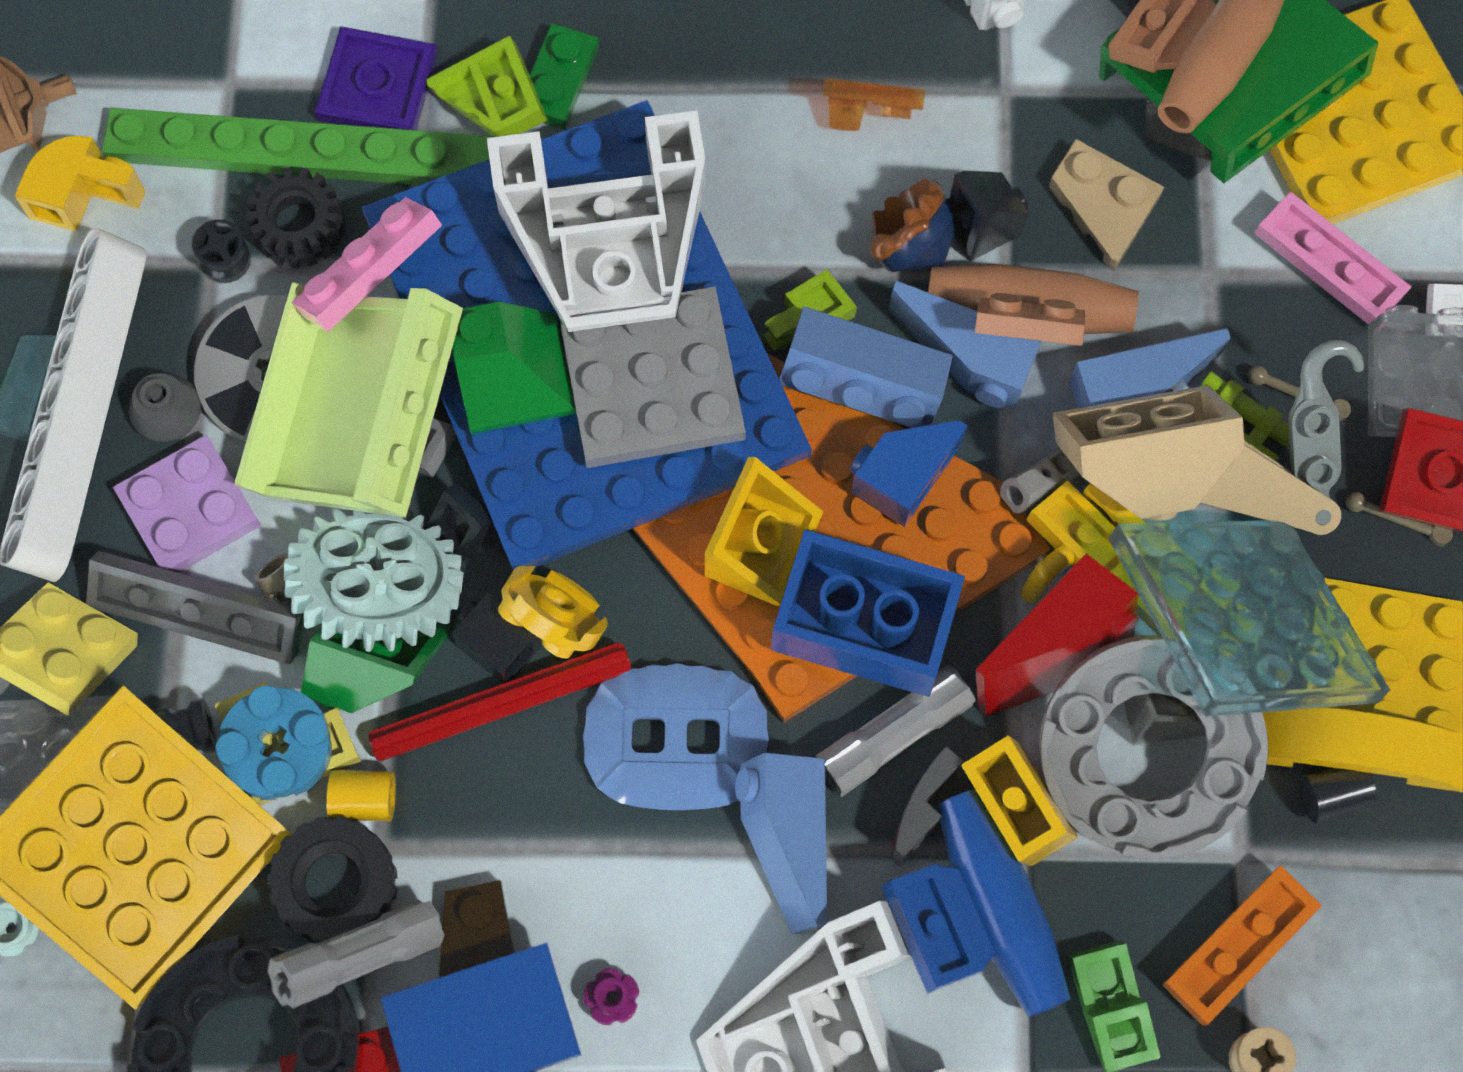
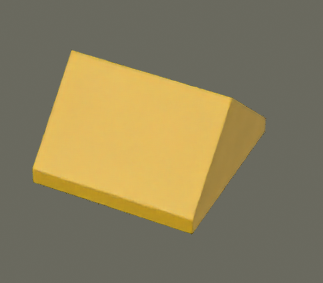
(760, 534)

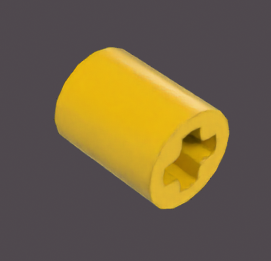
(361, 795)

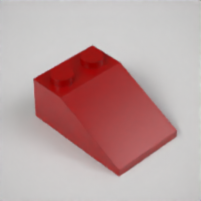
(1072, 621)

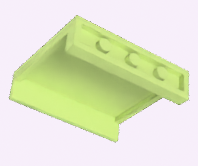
(351, 405)

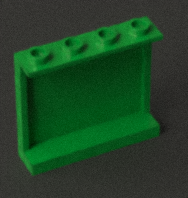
(1296, 74)

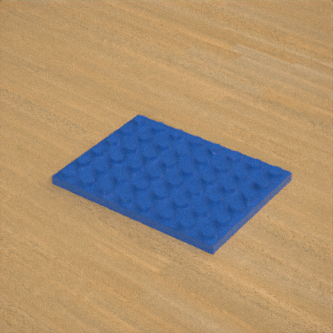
(537, 471)

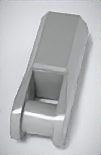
(1038, 481)

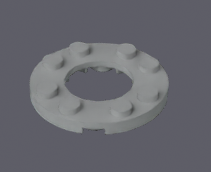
(1126, 822)

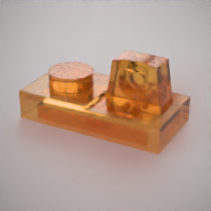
(849, 101)

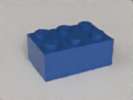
(866, 613)

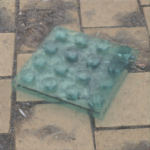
(1247, 616)

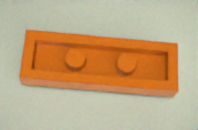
(1241, 945)

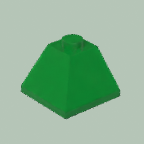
(511, 366)
(359, 678)

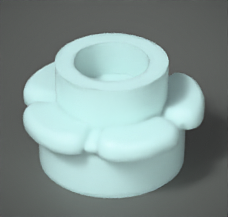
(25, 932)

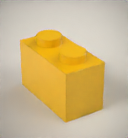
(1019, 801)

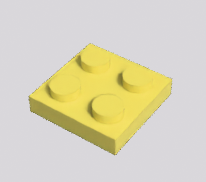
(61, 648)

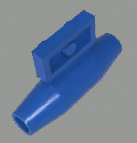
(977, 912)

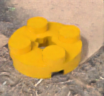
(552, 610)

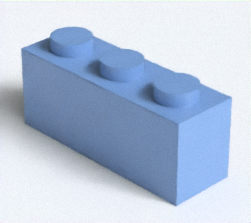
(865, 369)

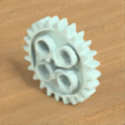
(373, 578)

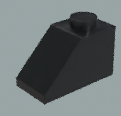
(986, 211)

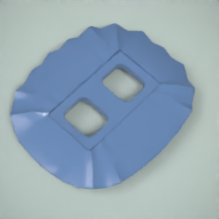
(676, 697)

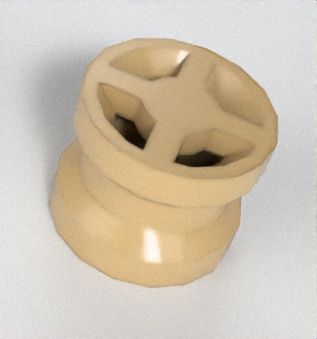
(1249, 1052)

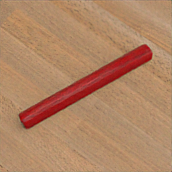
(499, 702)

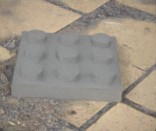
(655, 384)

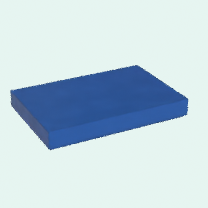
(485, 1018)

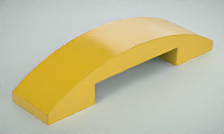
(1367, 744)

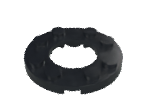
(229, 972)

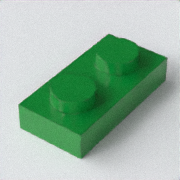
(562, 72)

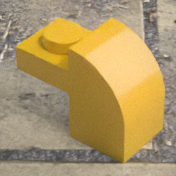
(66, 177)

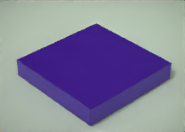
(376, 80)

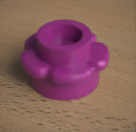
(619, 1010)

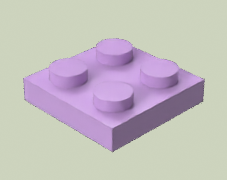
(186, 506)

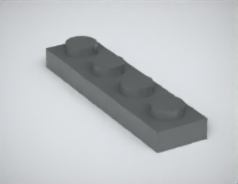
(193, 607)

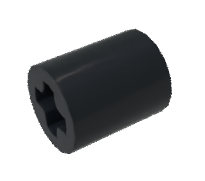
(1336, 793)

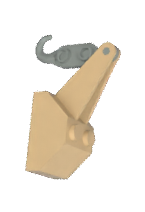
(1190, 449)

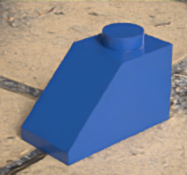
(905, 467)

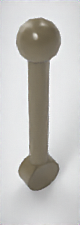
(1258, 375)
(1438, 536)

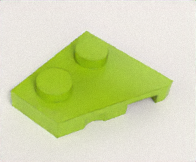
(492, 90)

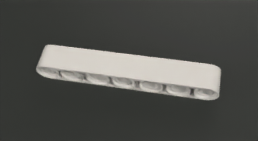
(73, 406)

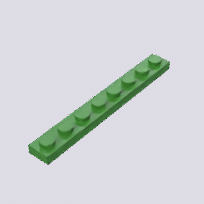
(270, 145)

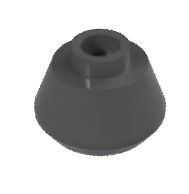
(164, 407)

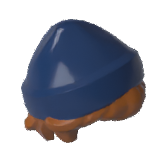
(913, 229)

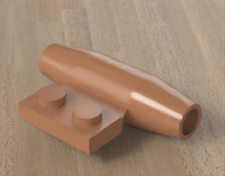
(1203, 43)
(1036, 301)

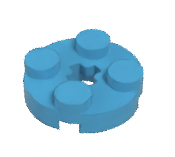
(281, 774)

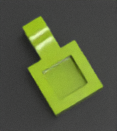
(817, 293)

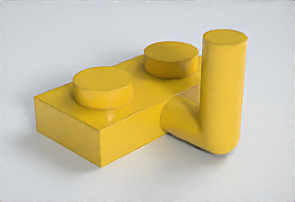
(1073, 530)

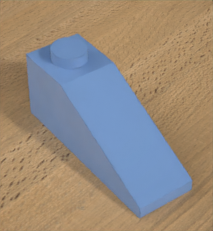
(981, 363)
(1145, 369)
(787, 827)

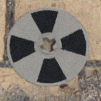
(231, 361)

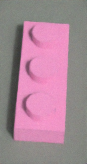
(1331, 258)
(366, 263)

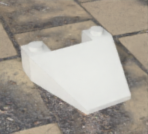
(612, 245)
(816, 1005)

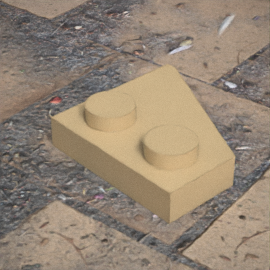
(1104, 198)

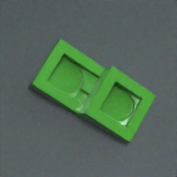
(1113, 1007)

